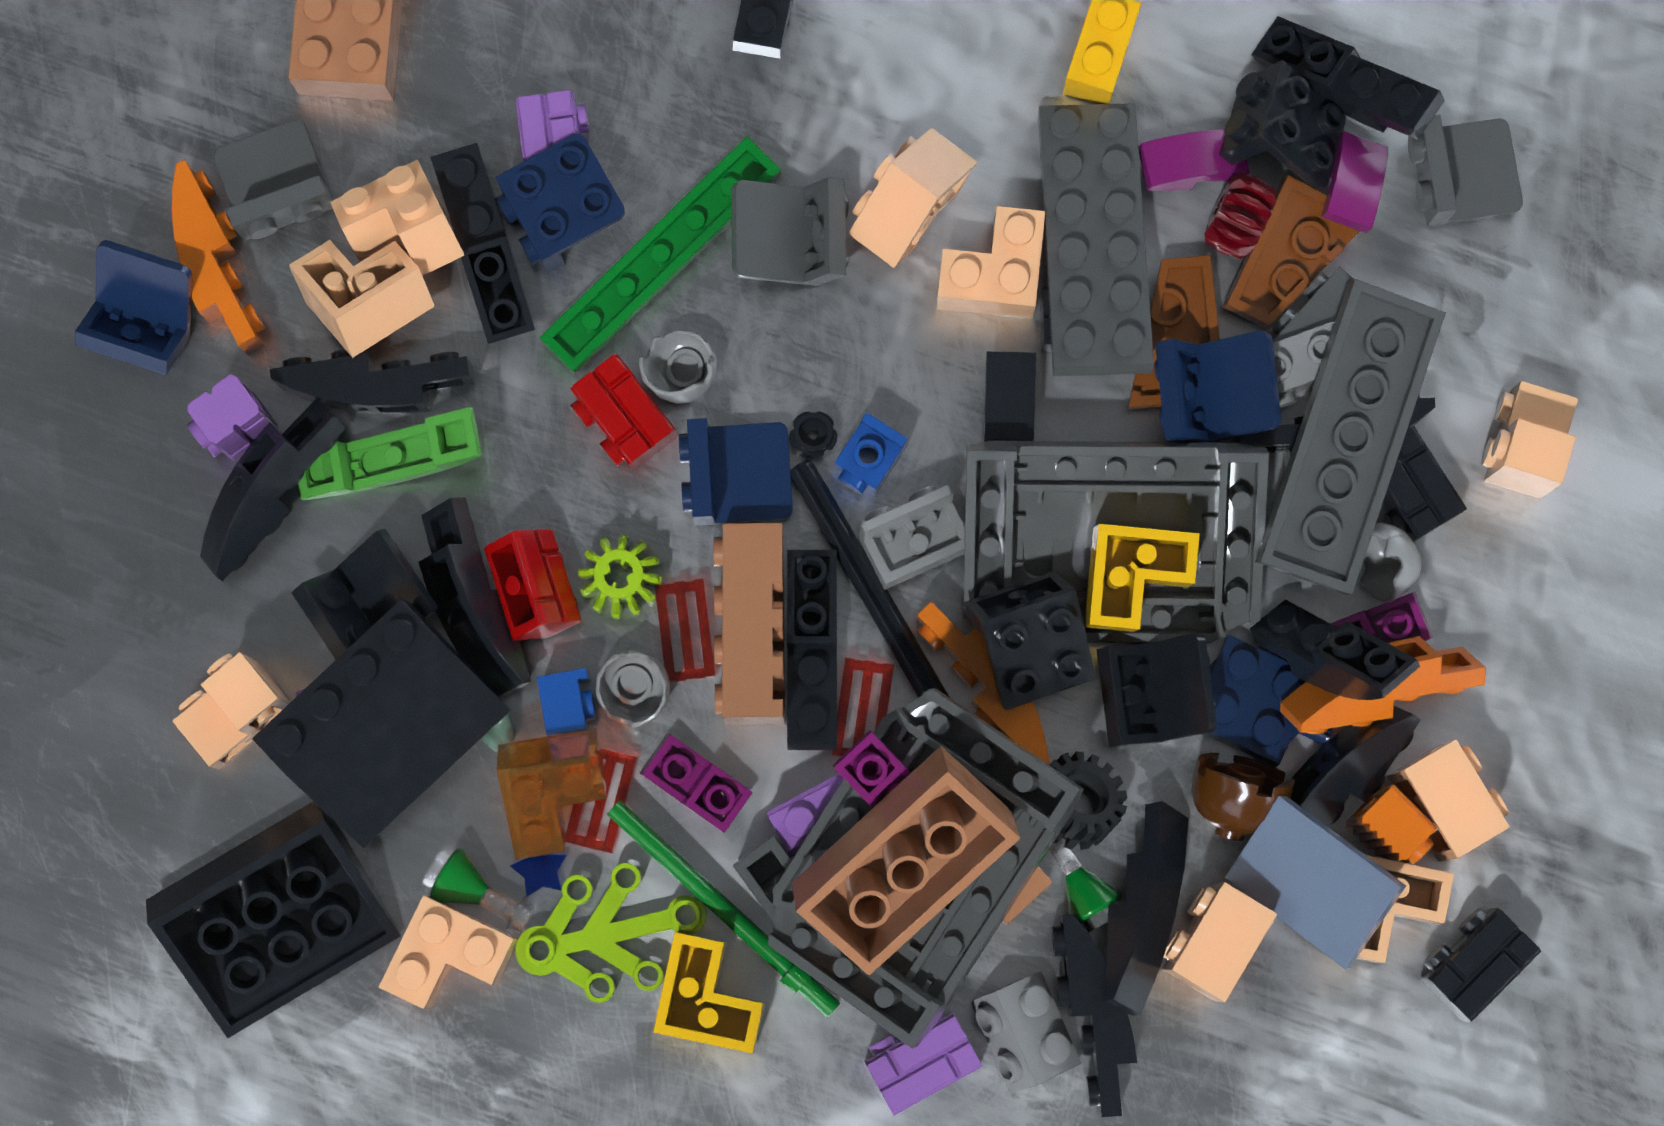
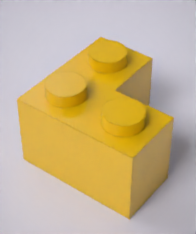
(1127, 559)
(694, 1009)

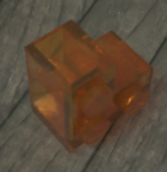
(540, 779)

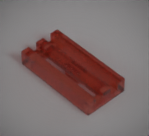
(680, 589)
(868, 669)
(590, 840)

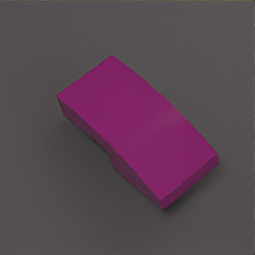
(1185, 160)
(1356, 182)
(1392, 620)
(871, 769)
(696, 782)

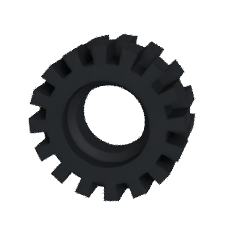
(1101, 792)

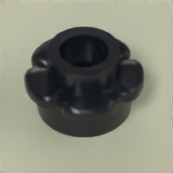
(816, 421)

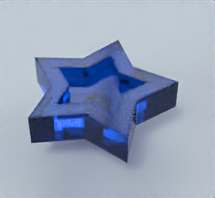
(540, 872)

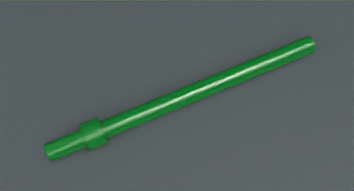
(792, 976)

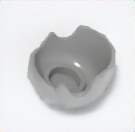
(679, 366)
(1390, 563)
(632, 688)

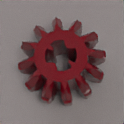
(1240, 215)

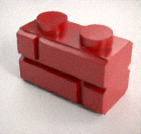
(623, 413)
(532, 584)

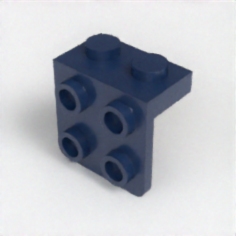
(558, 199)
(138, 308)
(1217, 388)
(736, 472)

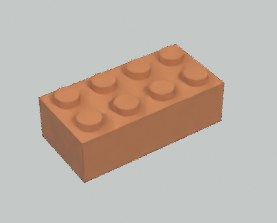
(345, 48)
(905, 861)

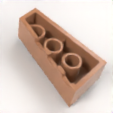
(751, 624)

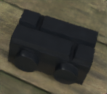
(1419, 491)
(1479, 963)

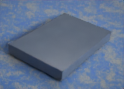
(1315, 881)

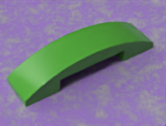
(394, 456)

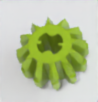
(603, 573)

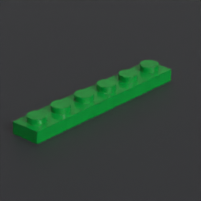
(655, 259)

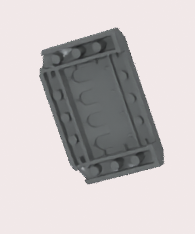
(1038, 505)
(925, 973)

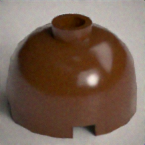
(1237, 793)

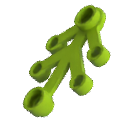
(602, 935)

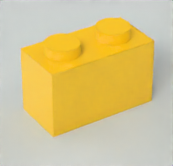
(1101, 50)

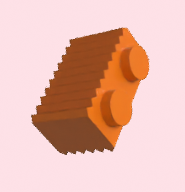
(1393, 826)

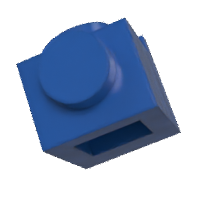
(888, 445)
(565, 703)

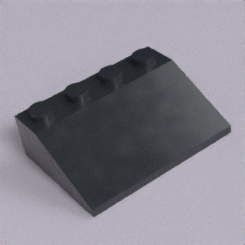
(382, 723)
(271, 919)

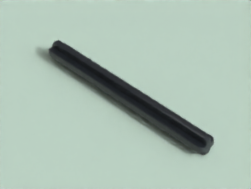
(864, 578)

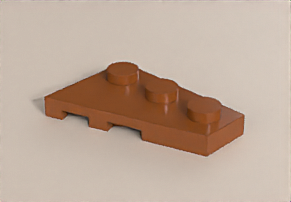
(1288, 254)
(1179, 310)

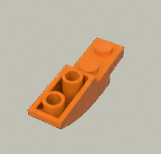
(202, 246)
(974, 667)
(1443, 671)

